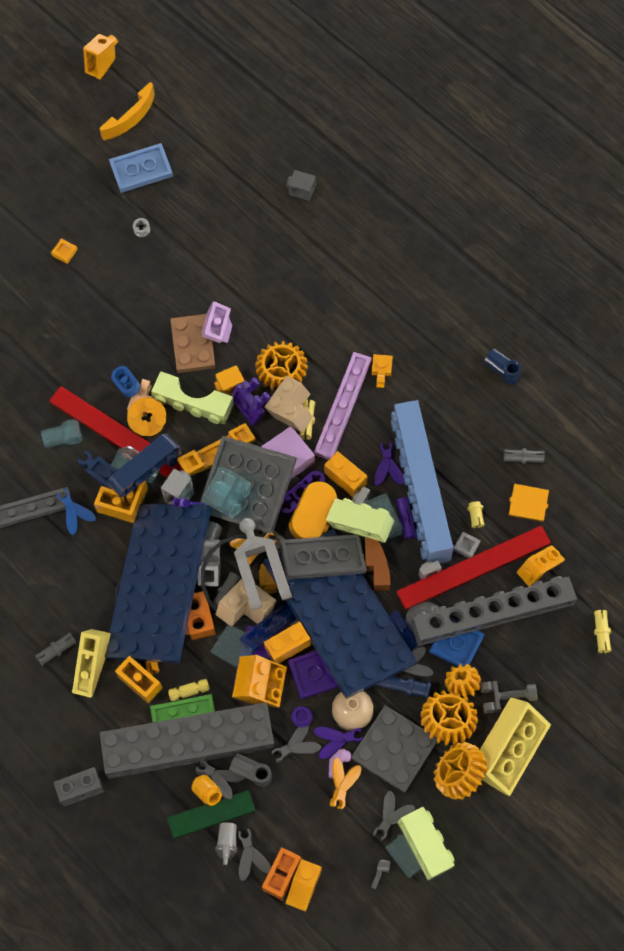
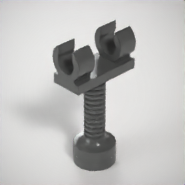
(491, 707)

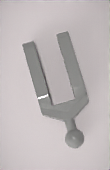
(252, 546)

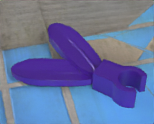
(387, 465)
(185, 503)
(337, 740)

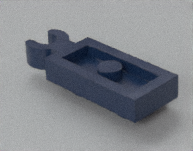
(97, 469)

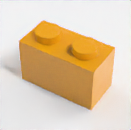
(345, 474)
(287, 643)
(138, 679)

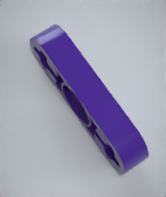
(301, 485)

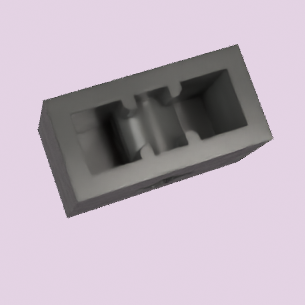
(78, 786)

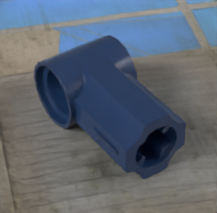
(502, 365)

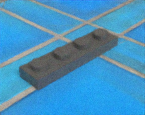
(32, 507)

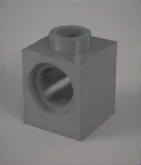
(301, 185)

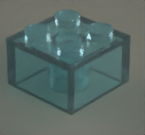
(226, 492)

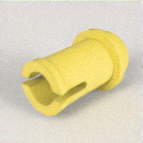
(476, 514)

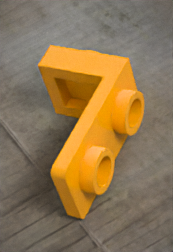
(539, 564)

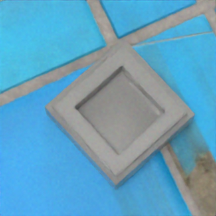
(466, 545)

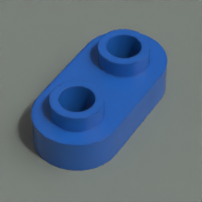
(125, 381)

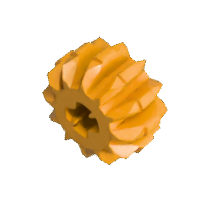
(463, 680)

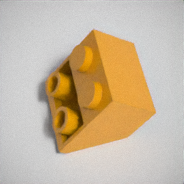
(259, 681)

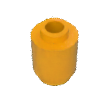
(265, 581)
(206, 790)

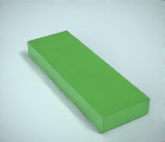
(182, 708)

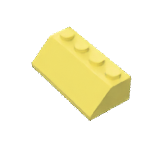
(512, 744)

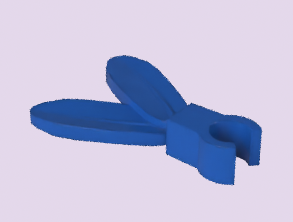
(72, 510)

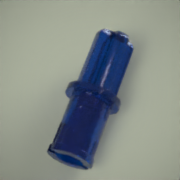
(404, 630)

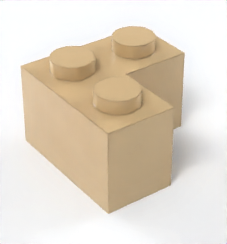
(288, 403)
(237, 604)

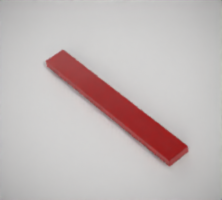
(102, 424)
(473, 568)

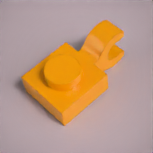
(381, 367)

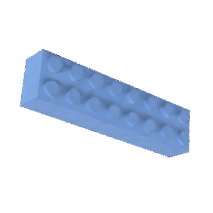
(421, 482)

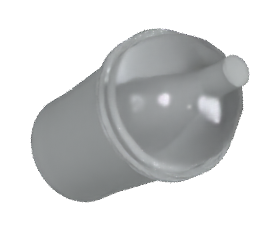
(226, 842)

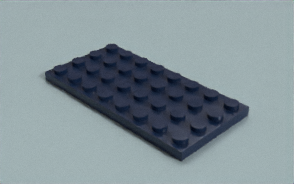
(158, 583)
(348, 629)

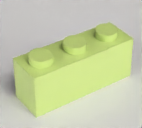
(360, 519)
(426, 843)

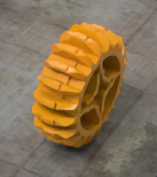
(281, 355)
(450, 728)
(460, 770)

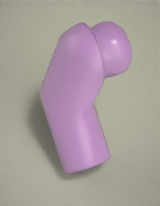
(343, 755)

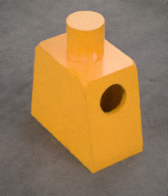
(99, 55)

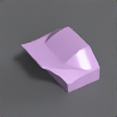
(217, 323)

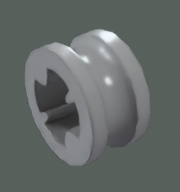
(136, 225)

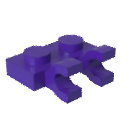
(249, 405)

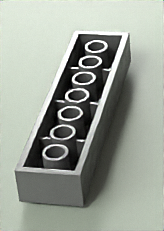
(186, 740)

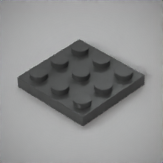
(394, 749)

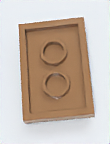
(190, 348)

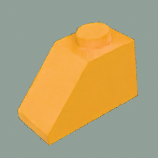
(303, 885)

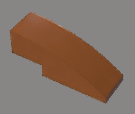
(377, 563)

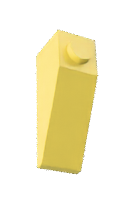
(90, 661)

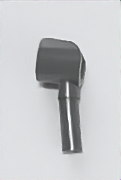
(383, 866)

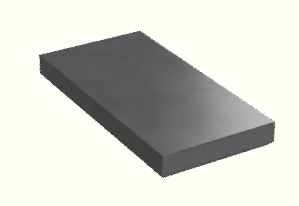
(322, 556)

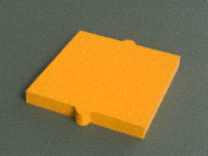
(528, 502)

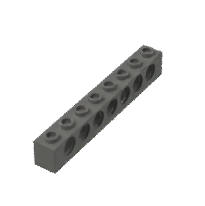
(544, 603)

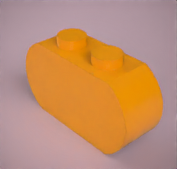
(312, 511)

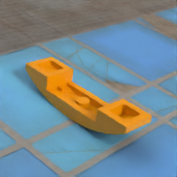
(114, 127)
(203, 459)

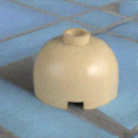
(352, 712)

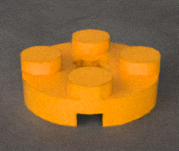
(151, 406)

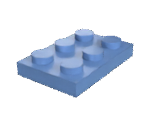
(141, 168)

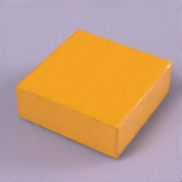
(64, 251)

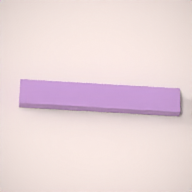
(342, 406)

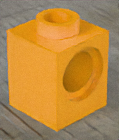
(228, 380)

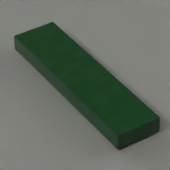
(209, 816)

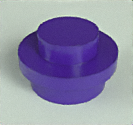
(301, 716)

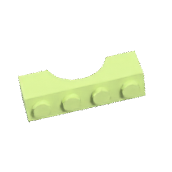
(214, 406)

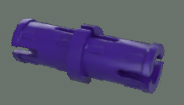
(406, 518)

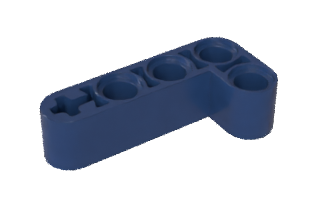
(145, 464)

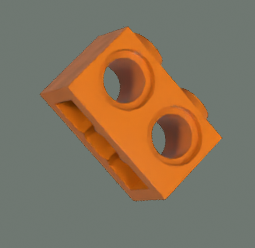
(201, 614)
(281, 873)

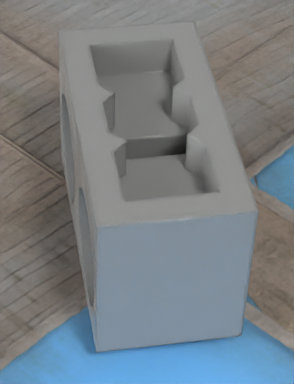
(177, 486)

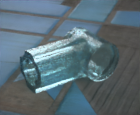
(67, 433)

